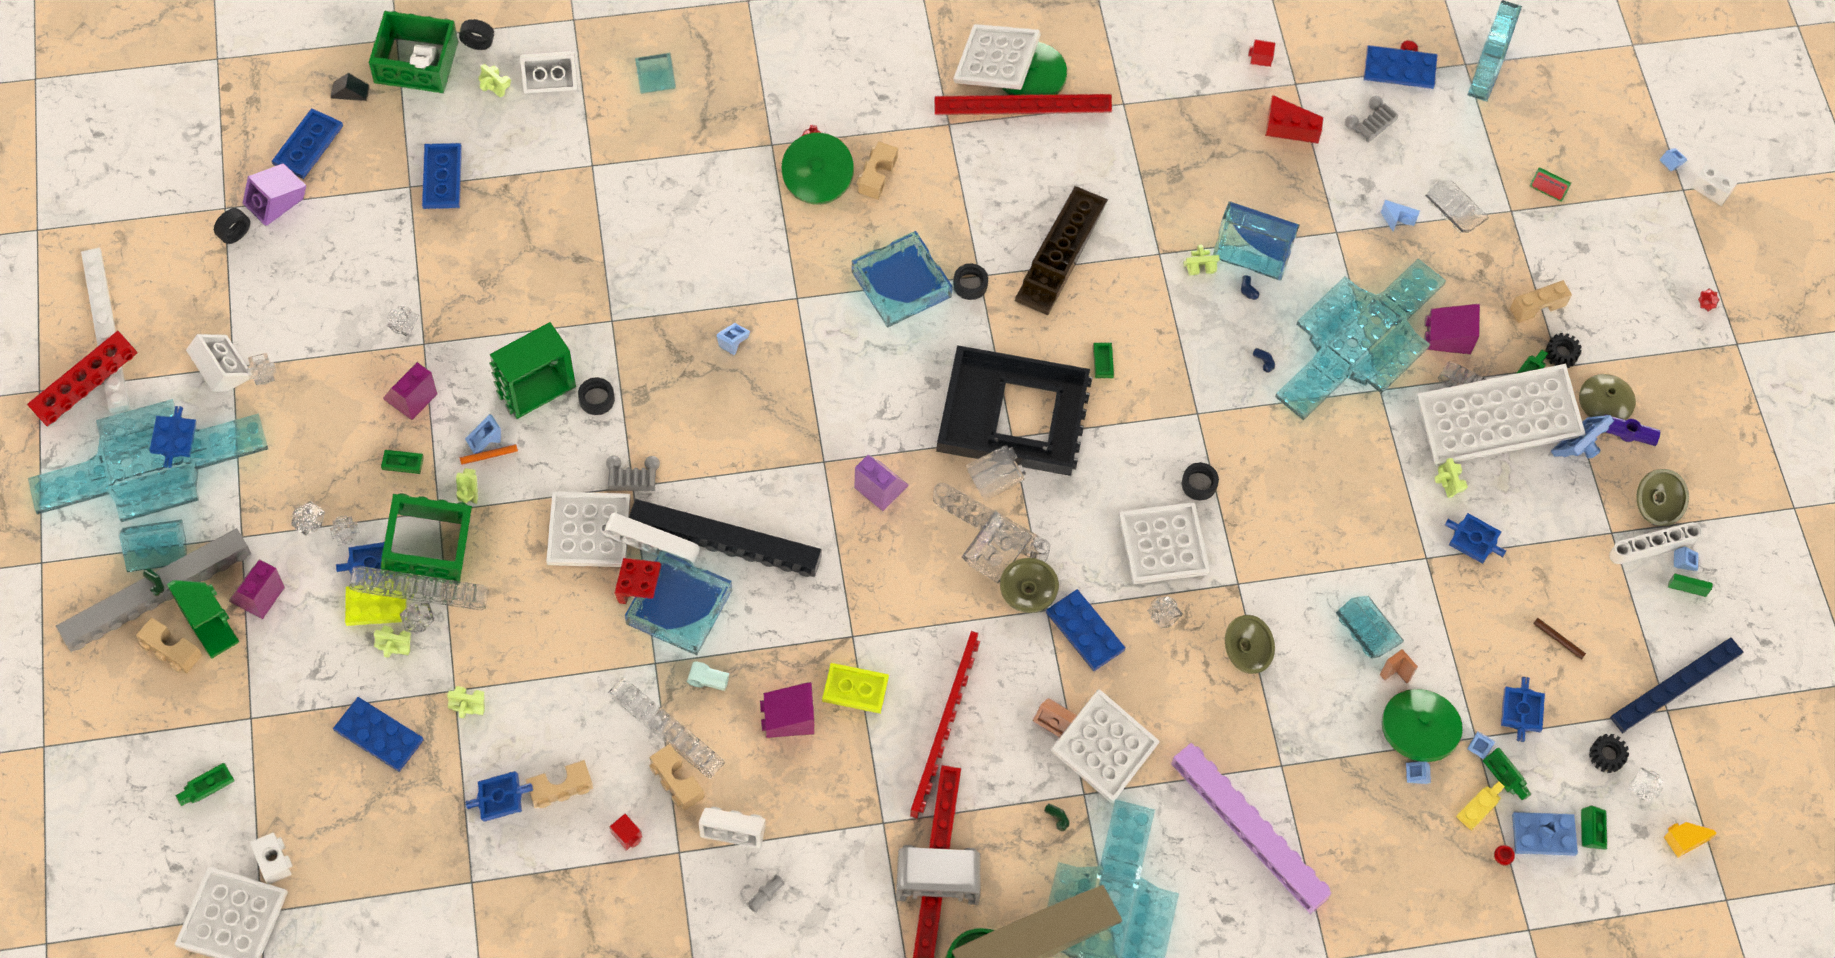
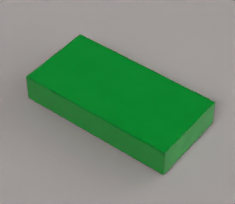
(1103, 360)
(1690, 585)

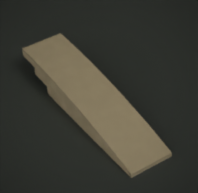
(1048, 929)

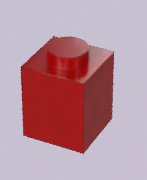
(1262, 53)
(626, 832)

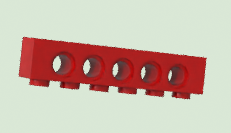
(82, 378)

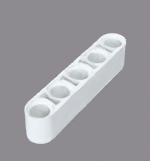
(1661, 537)
(649, 538)

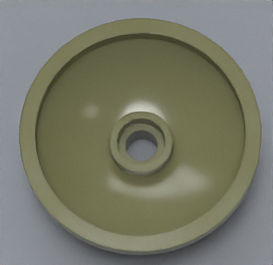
(1597, 400)
(1671, 497)
(1032, 575)
(1249, 644)

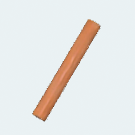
(488, 454)

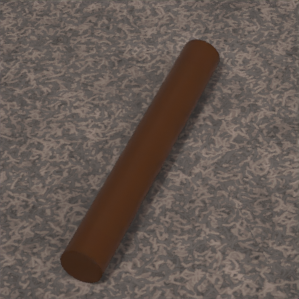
(1559, 638)

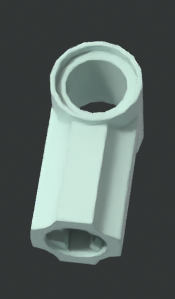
(703, 675)

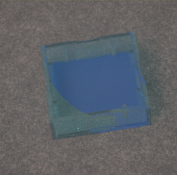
(1494, 50)
(1255, 240)
(901, 279)
(683, 604)

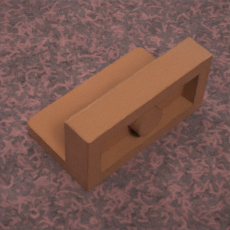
(1401, 664)
(1054, 717)

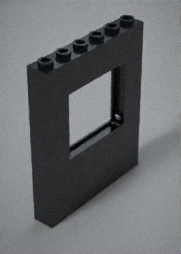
(976, 402)

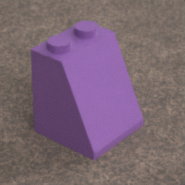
(272, 193)
(878, 482)

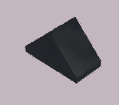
(350, 88)

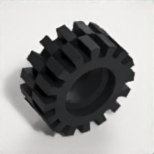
(1567, 342)
(1603, 762)

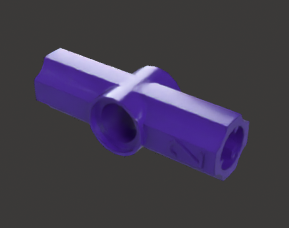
(1639, 432)

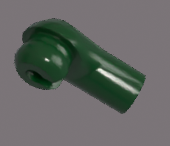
(156, 580)
(1063, 821)

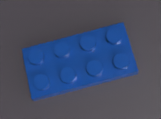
(1400, 67)
(308, 142)
(442, 176)
(1085, 630)
(378, 734)

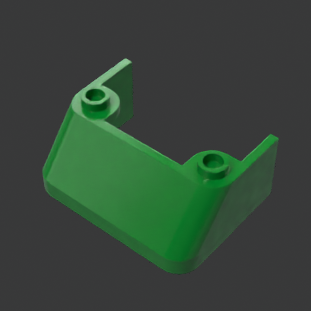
(204, 615)

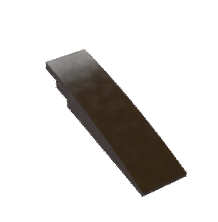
(1060, 250)

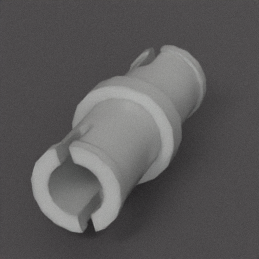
(765, 893)

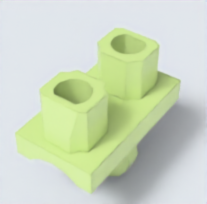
(491, 80)
(1194, 262)
(1449, 478)
(467, 486)
(392, 643)
(466, 703)

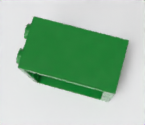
(416, 29)
(532, 370)
(433, 510)

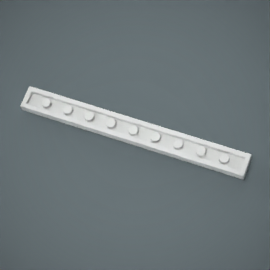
(104, 323)

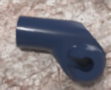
(1248, 290)
(1269, 363)

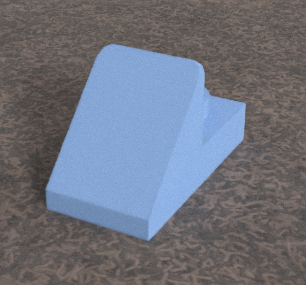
(1395, 212)
(731, 337)
(483, 434)

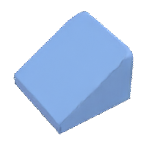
(1673, 159)
(1686, 559)
(1481, 745)
(1418, 772)

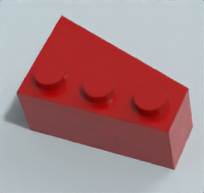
(1292, 122)

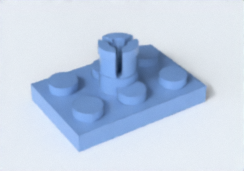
(1593, 427)
(1544, 834)

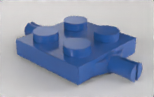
(173, 436)
(1475, 538)
(363, 556)
(1523, 709)
(499, 796)

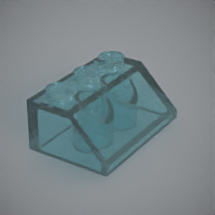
(153, 545)
(1369, 626)

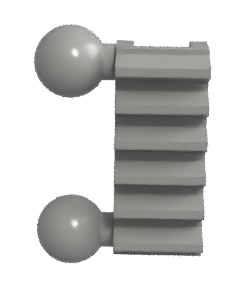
(1374, 123)
(632, 479)

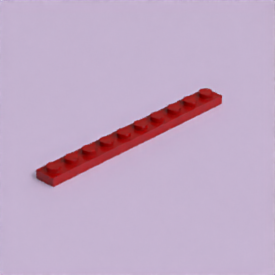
(1023, 104)
(943, 731)
(940, 839)

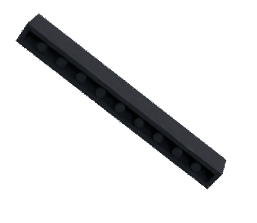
(730, 538)

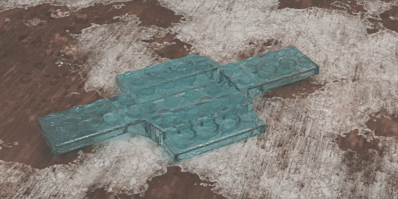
(1347, 315)
(130, 437)
(1120, 872)

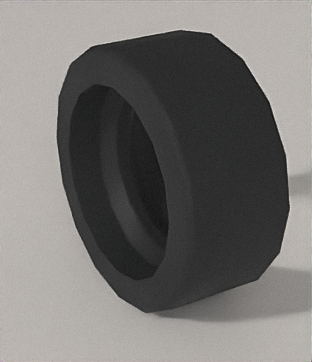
(478, 27)
(226, 220)
(973, 269)
(593, 383)
(1202, 468)

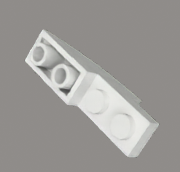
(424, 56)

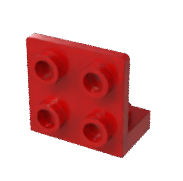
(637, 579)

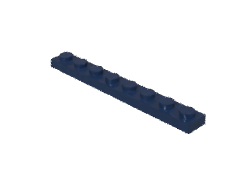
(1676, 685)

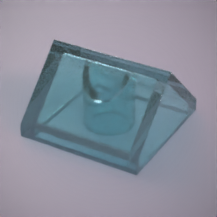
(655, 72)

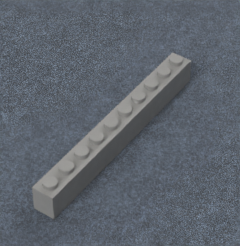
(138, 598)

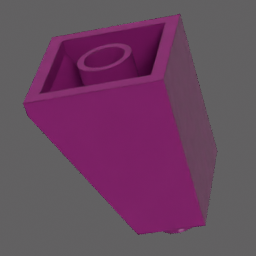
(1453, 328)
(412, 391)
(258, 589)
(788, 711)

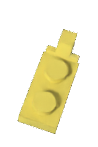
(1480, 806)

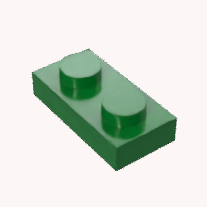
(402, 461)

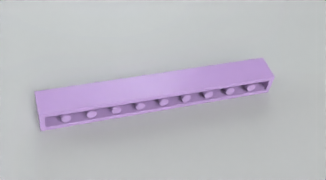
(1251, 828)

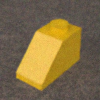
(1687, 837)

